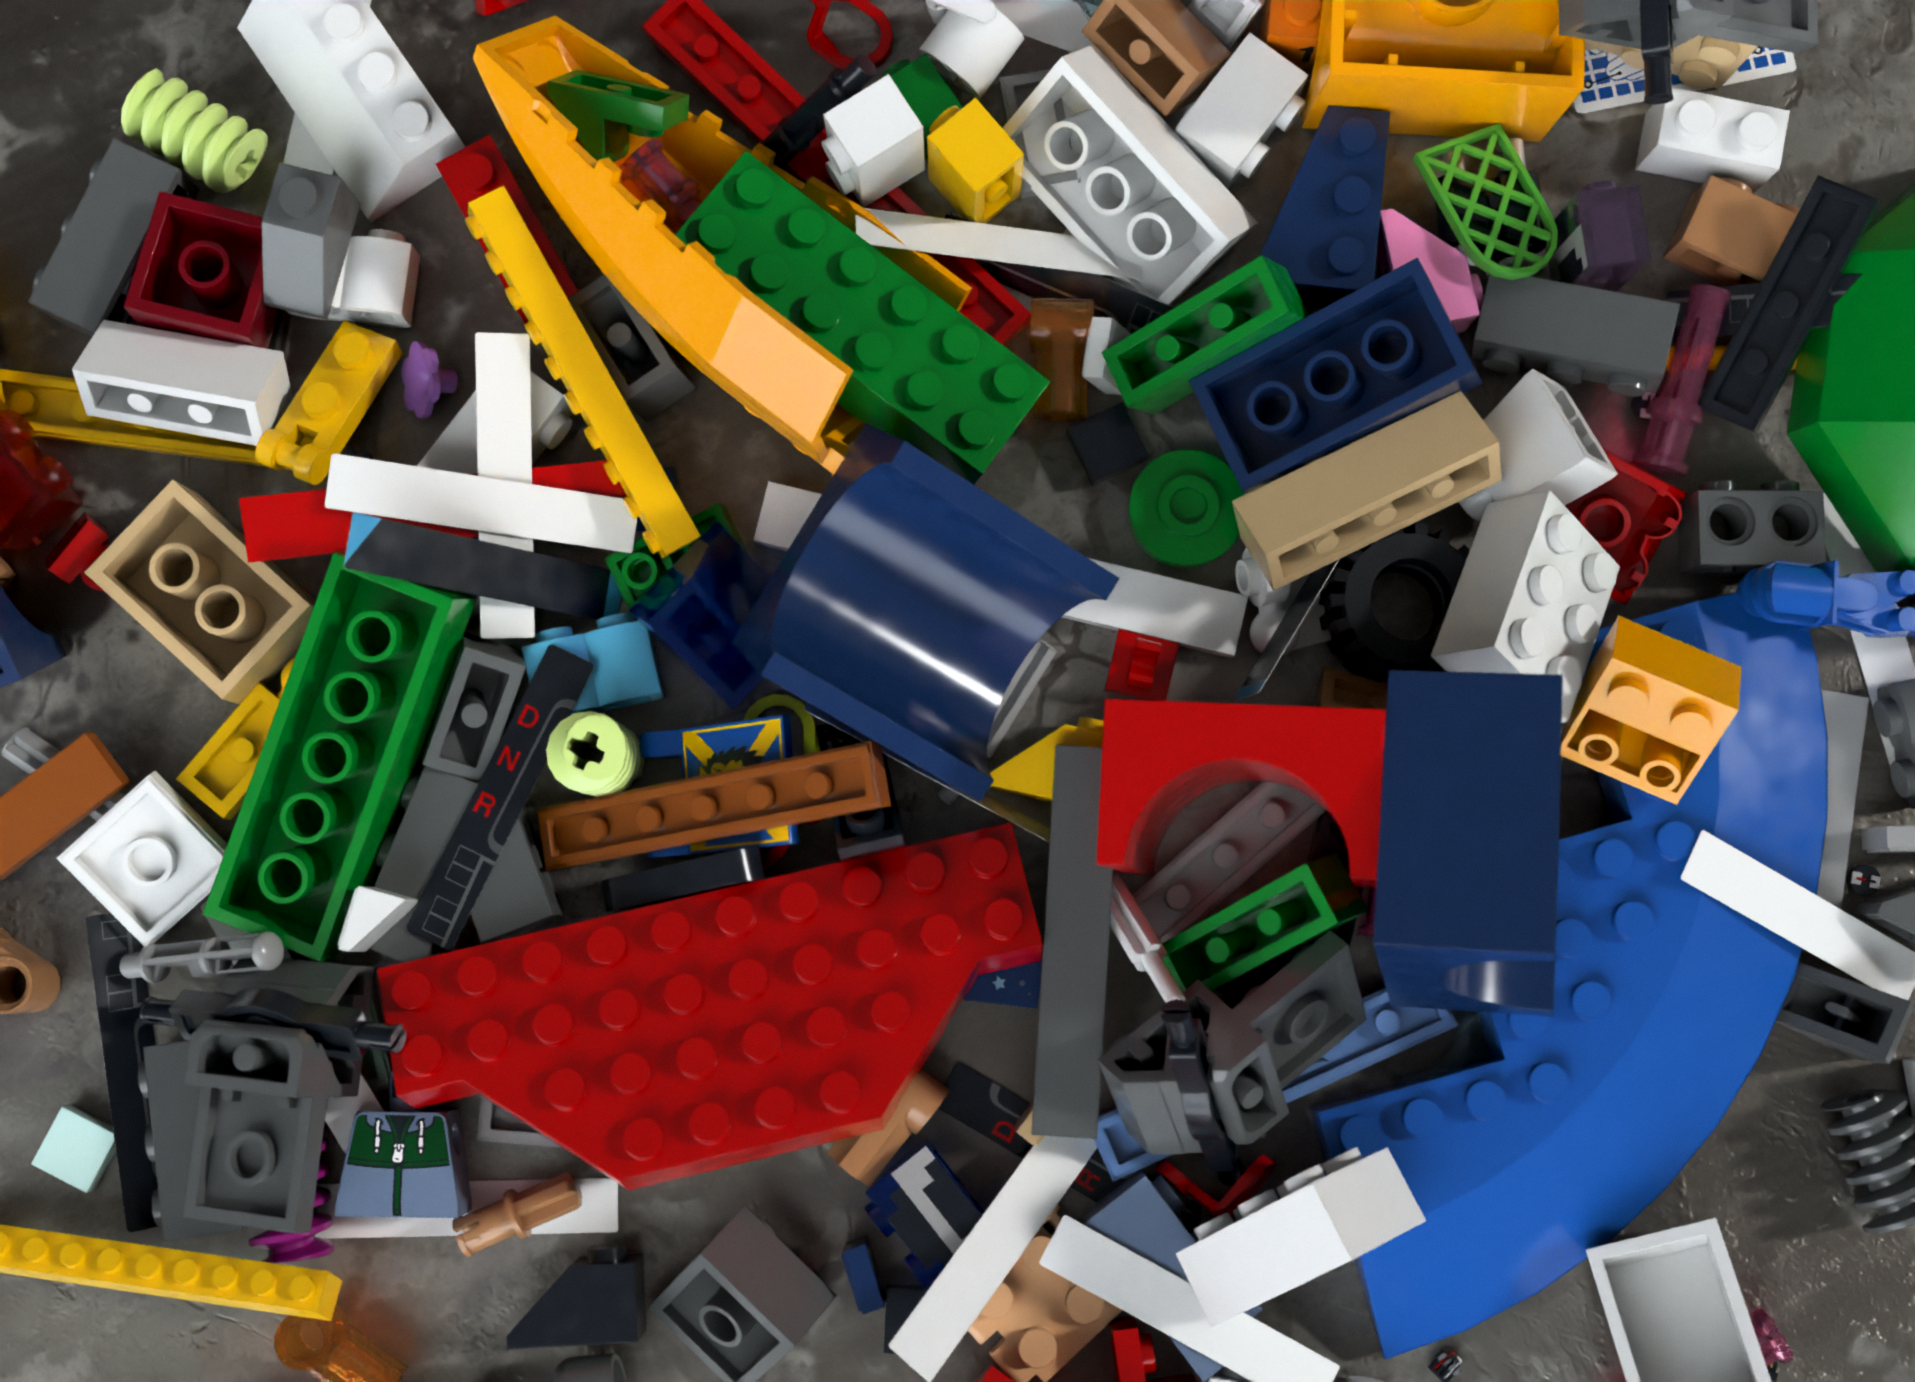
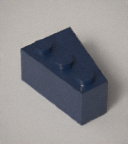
(1334, 208)

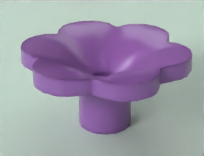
(425, 379)

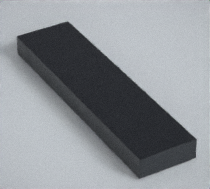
(1788, 303)

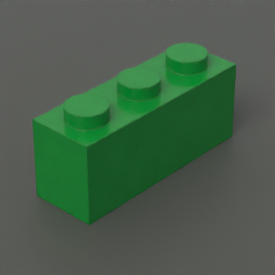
(1204, 331)
(1264, 925)

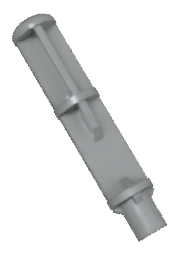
(203, 957)

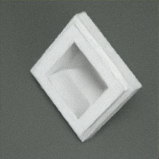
(1226, 18)

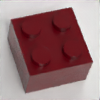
(202, 274)

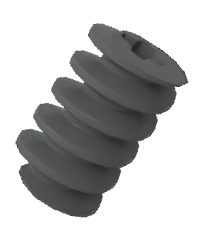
(1883, 1153)

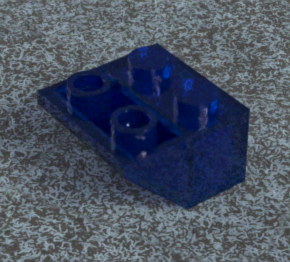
(702, 607)

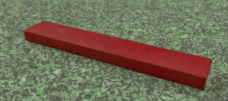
(302, 525)

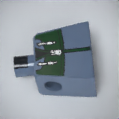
(405, 1163)

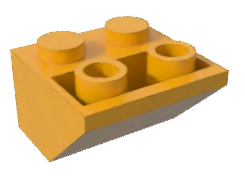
(1650, 710)

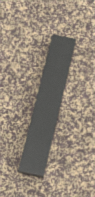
(1072, 954)

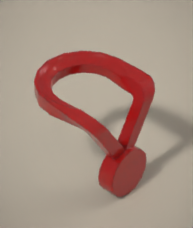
(826, 49)
(1242, 1190)

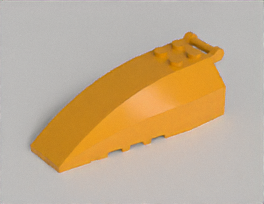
(675, 286)

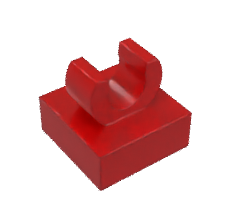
(78, 550)
(1141, 666)

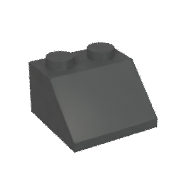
(743, 1300)

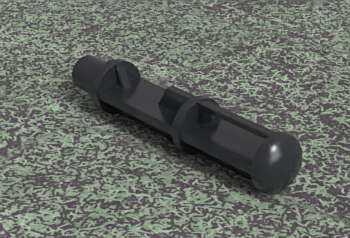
(807, 121)

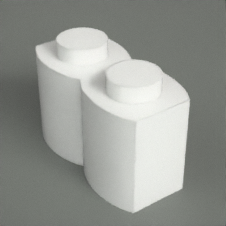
(376, 281)

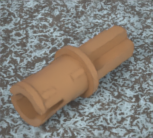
(517, 1213)

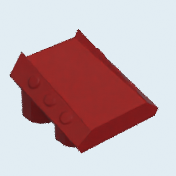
(1630, 520)

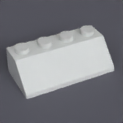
(353, 96)
(1139, 181)

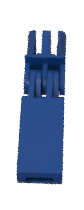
(1818, 597)

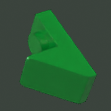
(611, 108)

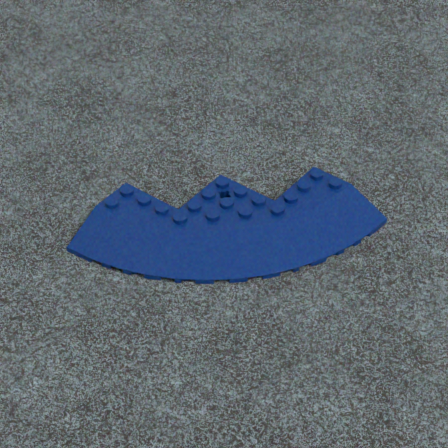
(1650, 1027)

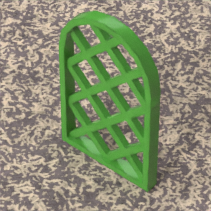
(1425, 162)

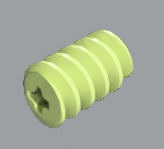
(192, 132)
(571, 745)

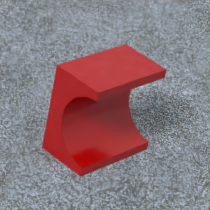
(1174, 751)

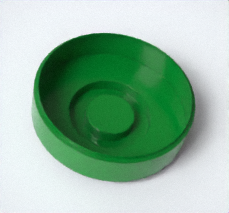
(1184, 509)

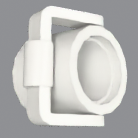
(970, 43)

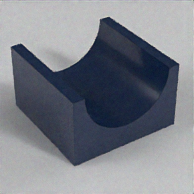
(913, 606)
(1470, 841)

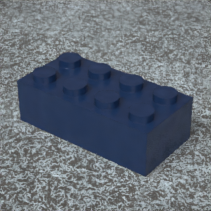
(1335, 377)

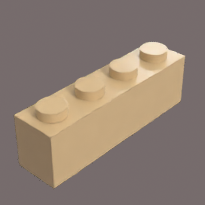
(1368, 490)

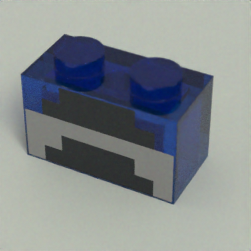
(926, 1209)

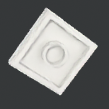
(147, 859)

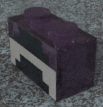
(1600, 237)

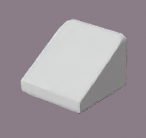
(371, 916)

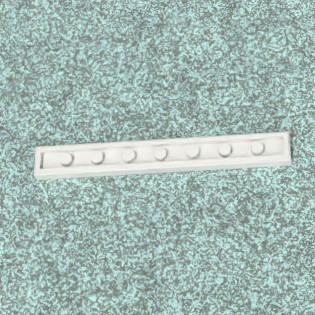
(1139, 602)

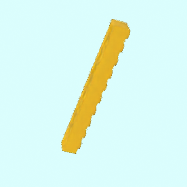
(582, 372)
(169, 1272)

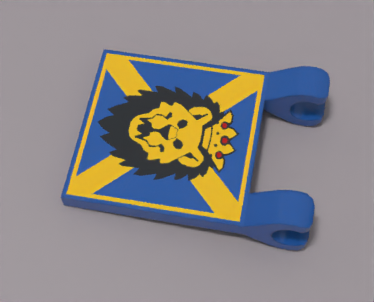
(721, 749)

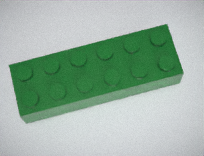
(912, 355)
(338, 756)

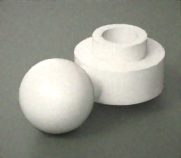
(1270, 603)

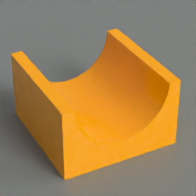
(1447, 65)

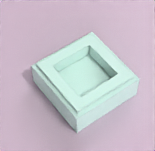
(77, 1149)

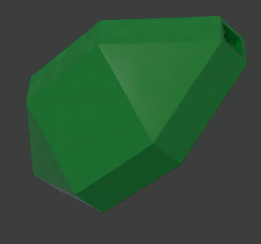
(1858, 393)

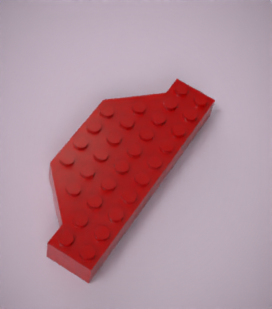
(723, 1014)

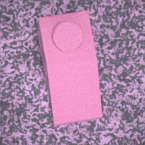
(1446, 267)

